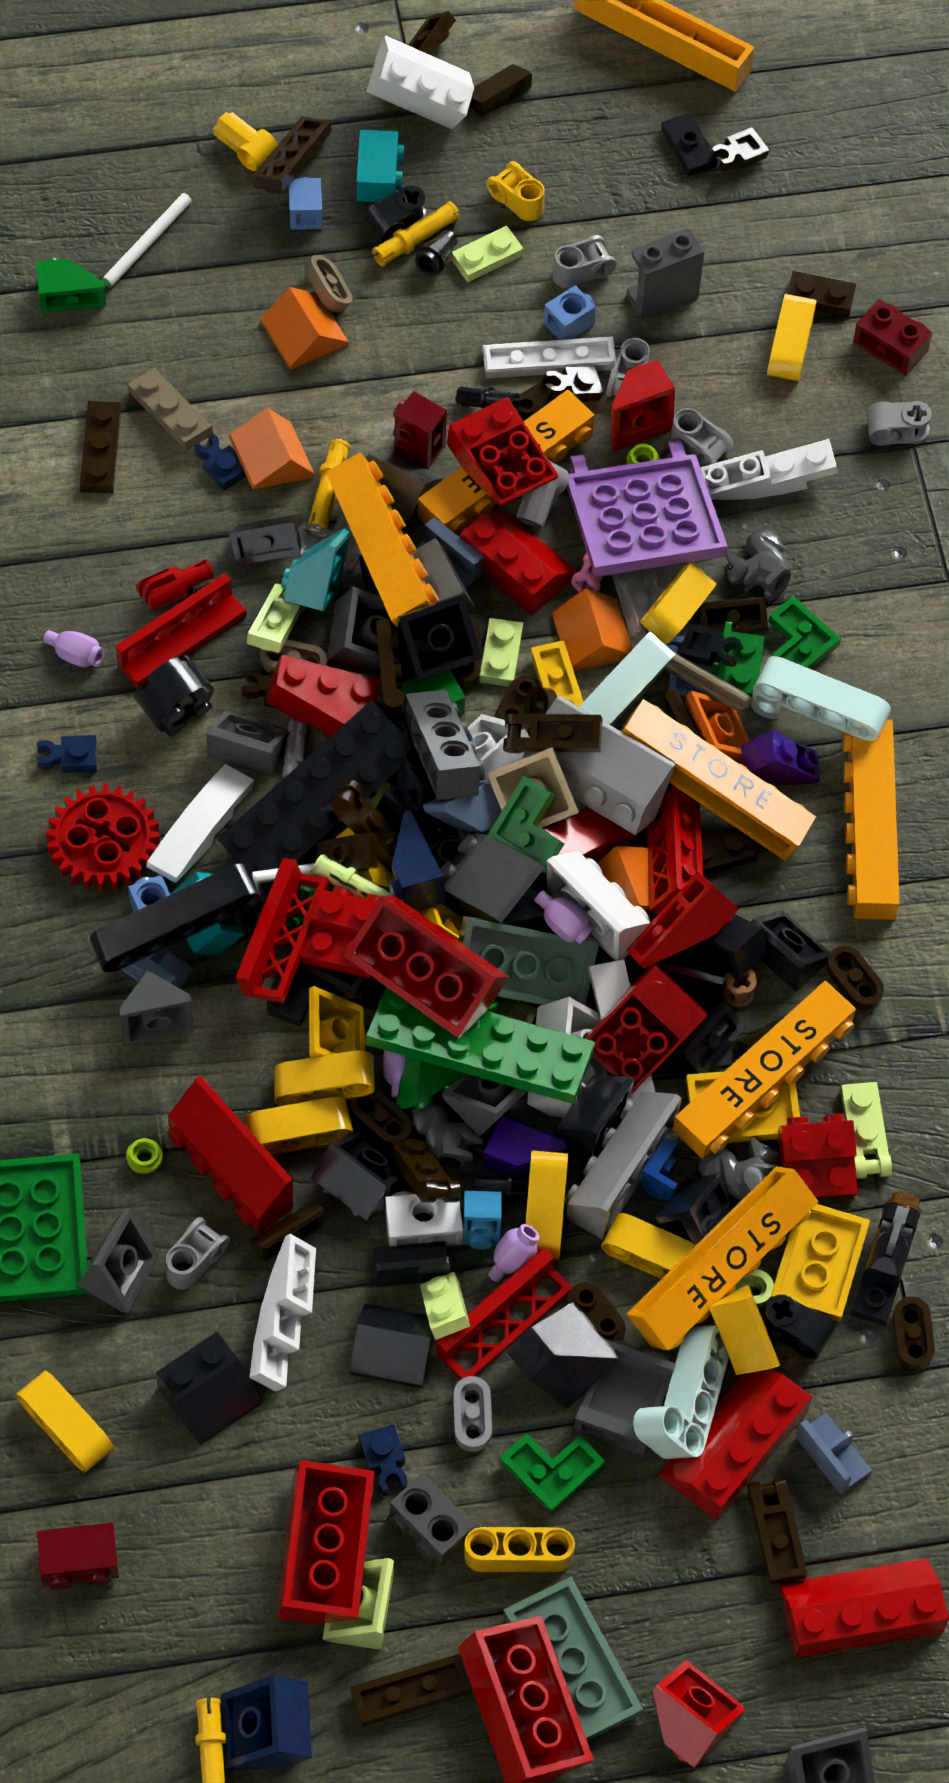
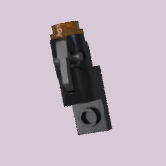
(887, 1258)

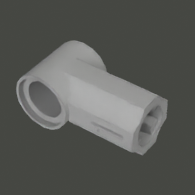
(537, 503)

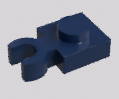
(220, 463)
(74, 754)
(383, 1454)

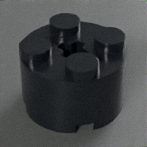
(175, 694)

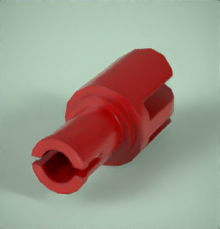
(173, 584)

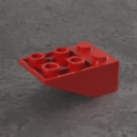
(500, 452)
(645, 1026)

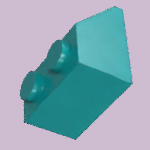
(318, 572)

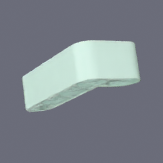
(818, 698)
(685, 1419)

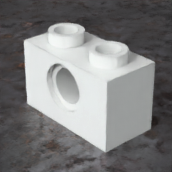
(405, 1229)

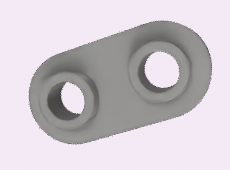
(472, 1415)

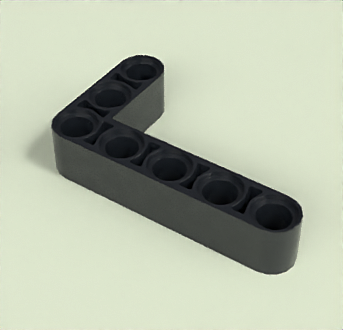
(180, 916)

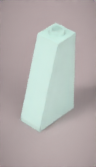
(629, 680)

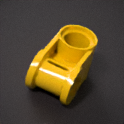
(518, 192)

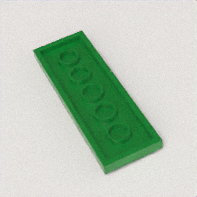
(490, 1049)

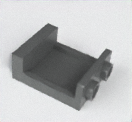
(667, 273)
(612, 1401)

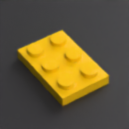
(766, 1120)
(822, 1260)

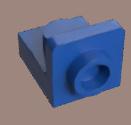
(658, 1169)

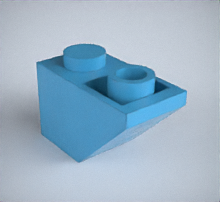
(481, 1219)

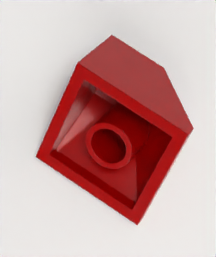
(642, 406)
(694, 1713)

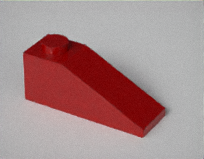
(687, 920)

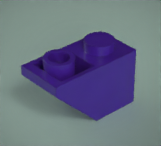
(781, 760)
(512, 1146)

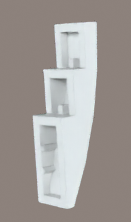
(199, 823)
(284, 1303)

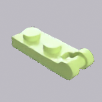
(274, 621)
(863, 1106)

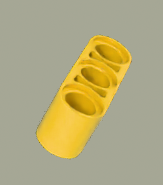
(791, 337)
(678, 602)
(325, 1076)
(300, 1124)
(547, 1198)
(644, 1245)
(65, 1421)
(534, 1538)

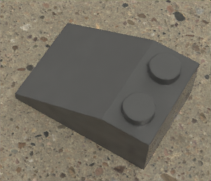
(354, 633)
(487, 877)

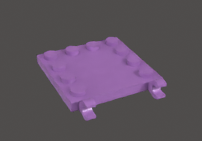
(645, 513)

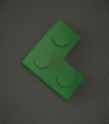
(807, 635)
(519, 823)
(551, 1479)

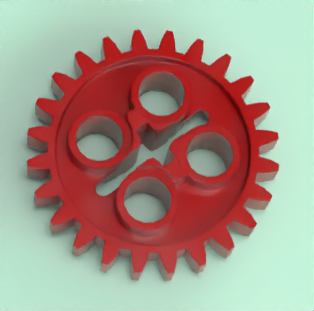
(102, 837)

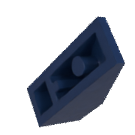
(414, 868)

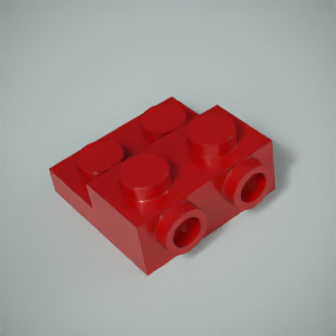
(334, 927)
(821, 1154)

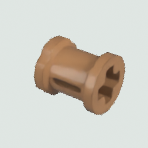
(742, 990)

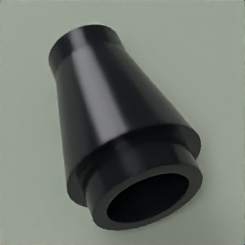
(434, 254)

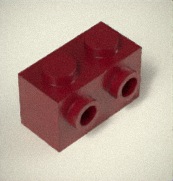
(892, 336)
(419, 429)
(78, 1555)

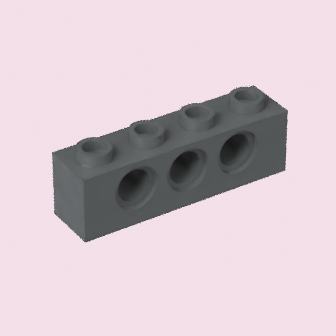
(443, 744)

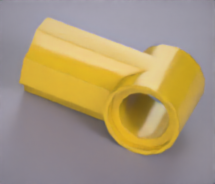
(250, 145)

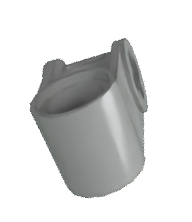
(582, 262)
(630, 349)
(895, 422)
(704, 438)
(199, 1249)

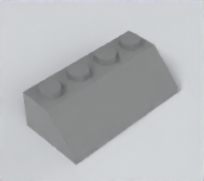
(621, 781)
(618, 1169)

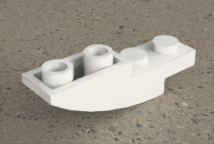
(770, 475)

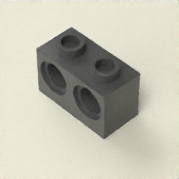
(439, 1514)

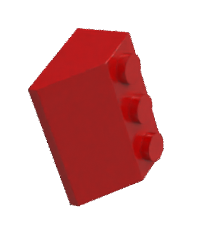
(518, 560)

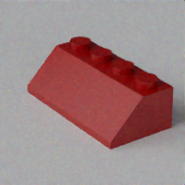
(425, 965)
(230, 1156)
(742, 1437)
(325, 1543)
(863, 1608)
(525, 1701)

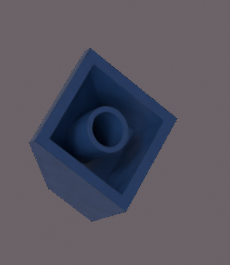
(266, 1724)

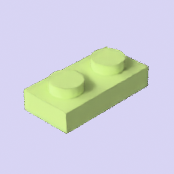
(487, 254)
(501, 652)
(444, 1305)

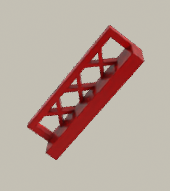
(180, 630)
(680, 846)
(269, 930)
(497, 1304)

